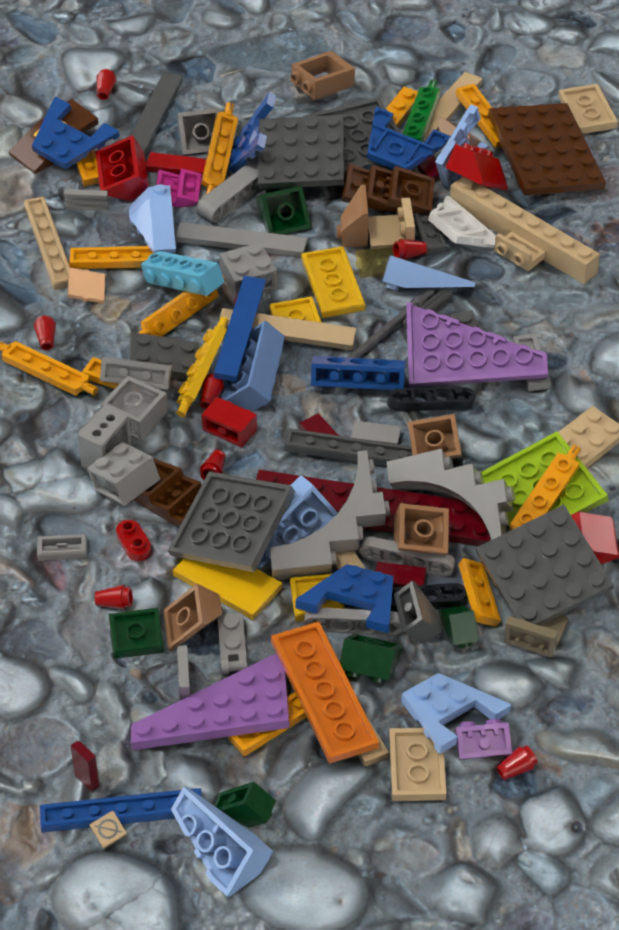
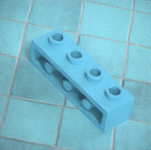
(182, 273)

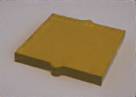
(372, 261)

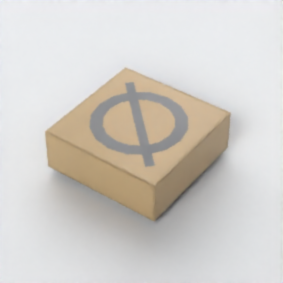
(108, 829)

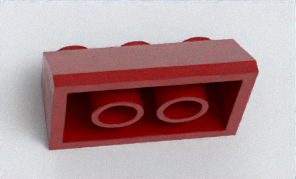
(477, 166)
(122, 169)

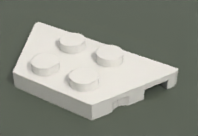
(460, 225)

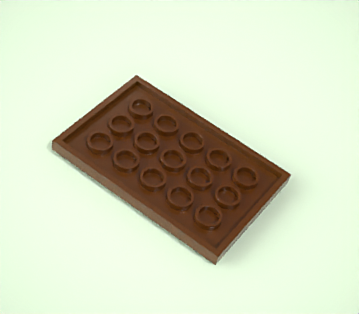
(546, 149)

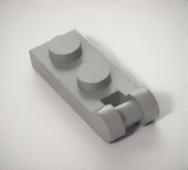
(232, 643)

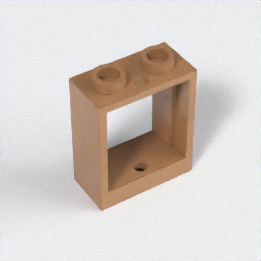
(340, 75)

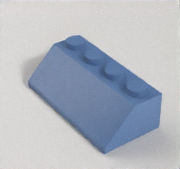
(257, 369)

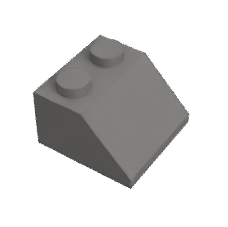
(196, 130)

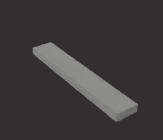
(238, 238)

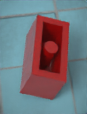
(229, 422)

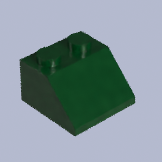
(284, 211)
(370, 657)

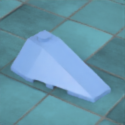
(154, 218)
(412, 275)
(304, 516)
(225, 847)

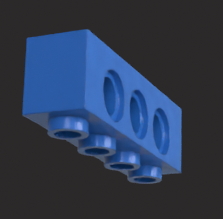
(357, 373)

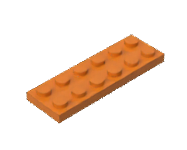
(324, 692)

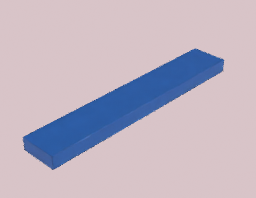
(239, 328)
(126, 808)

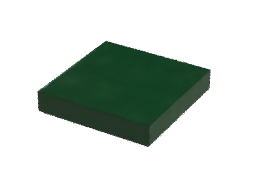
(136, 633)

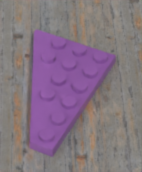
(454, 353)
(234, 706)

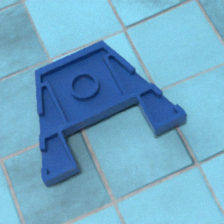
(250, 137)
(64, 143)
(397, 149)
(356, 588)

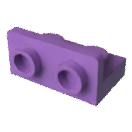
(483, 740)

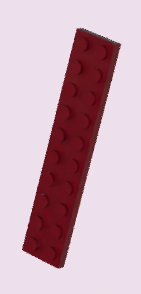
(464, 523)

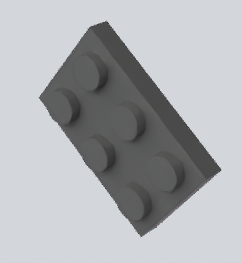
(164, 351)

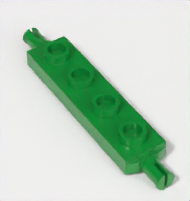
(422, 111)

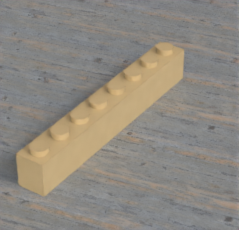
(506, 217)

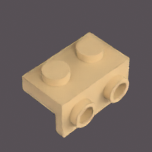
(518, 250)

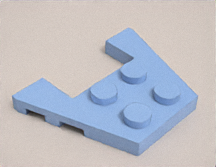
(458, 137)
(444, 699)

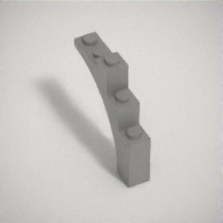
(436, 473)
(317, 552)

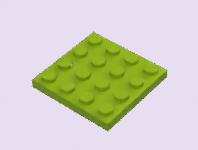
(528, 466)

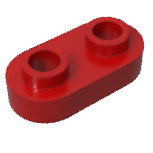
(130, 536)

